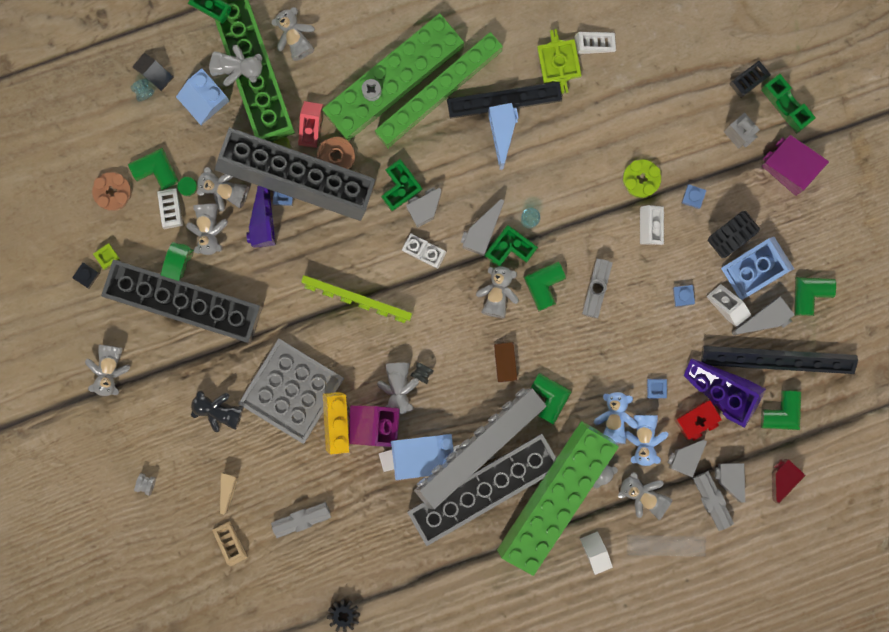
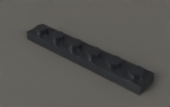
(519, 98)

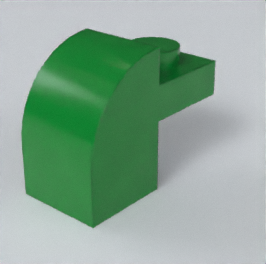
(176, 261)

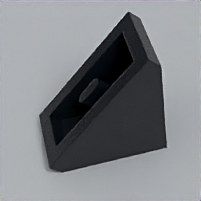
(153, 71)

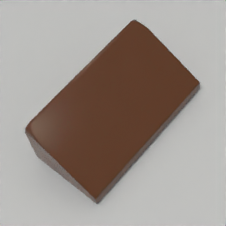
(505, 362)

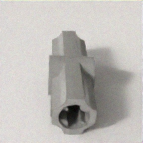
(594, 300)
(713, 501)
(301, 520)

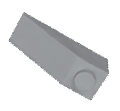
(480, 233)
(771, 316)

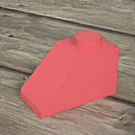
(310, 124)

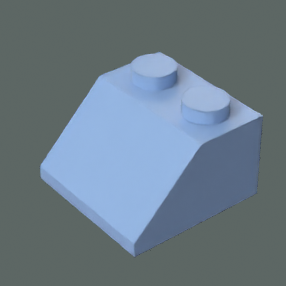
(202, 97)

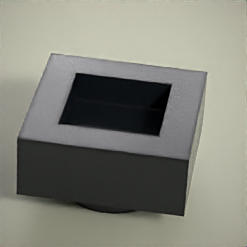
(86, 275)

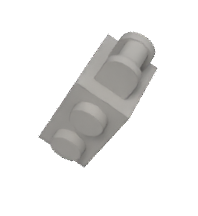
(742, 131)

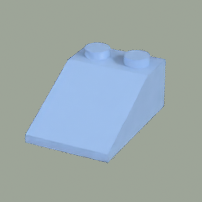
(502, 124)
(757, 268)
(420, 455)

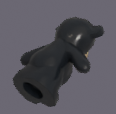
(216, 411)

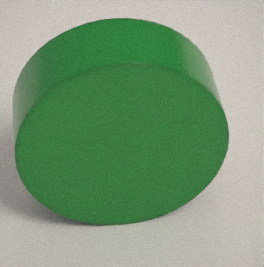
(187, 186)

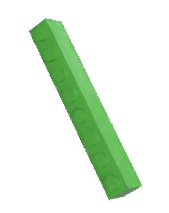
(439, 90)

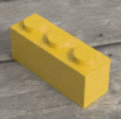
(335, 423)

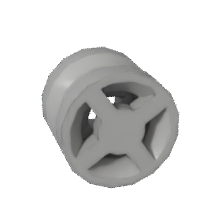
(371, 94)
(145, 484)

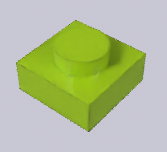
(106, 256)

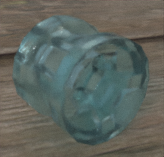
(142, 90)
(530, 214)

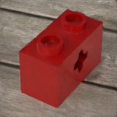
(706, 412)

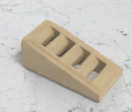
(227, 488)
(239, 548)

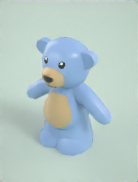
(616, 416)
(645, 440)

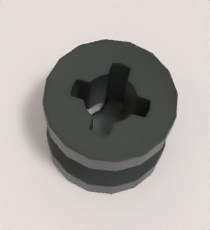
(422, 373)

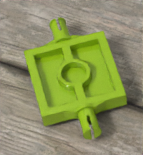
(559, 61)

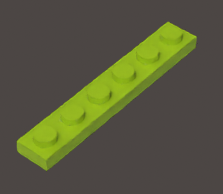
(349, 297)

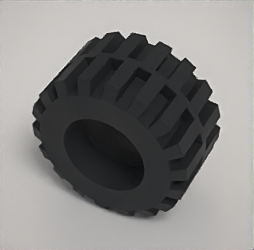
(733, 234)

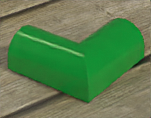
(213, 8)
(157, 164)
(405, 187)
(509, 242)
(539, 283)
(807, 289)
(555, 396)
(786, 418)

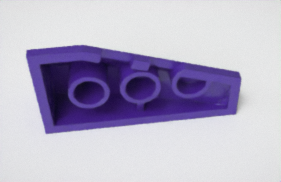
(261, 223)
(730, 393)

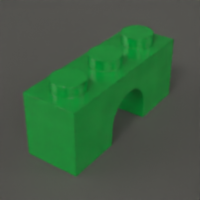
(780, 95)

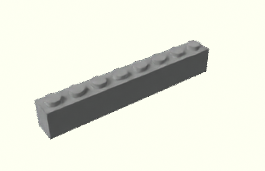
(479, 448)

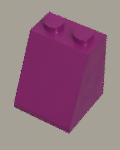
(794, 164)
(373, 425)

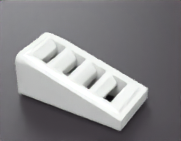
(581, 49)
(172, 223)

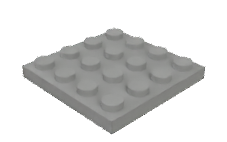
(290, 391)

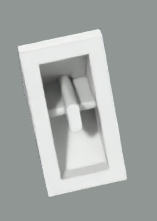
(596, 552)

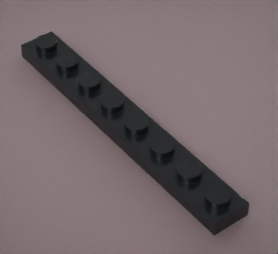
(779, 360)

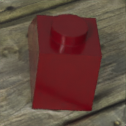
(784, 479)

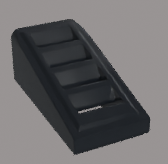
(739, 88)

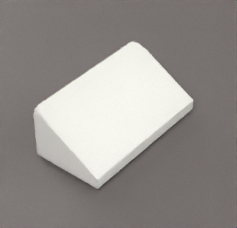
(652, 225)

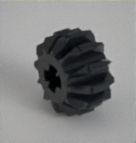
(342, 622)

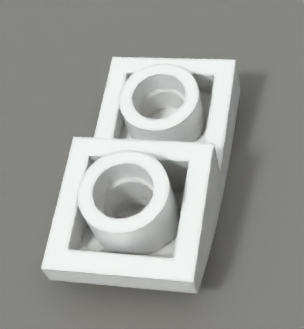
(424, 251)

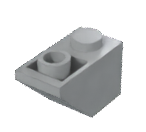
(424, 209)

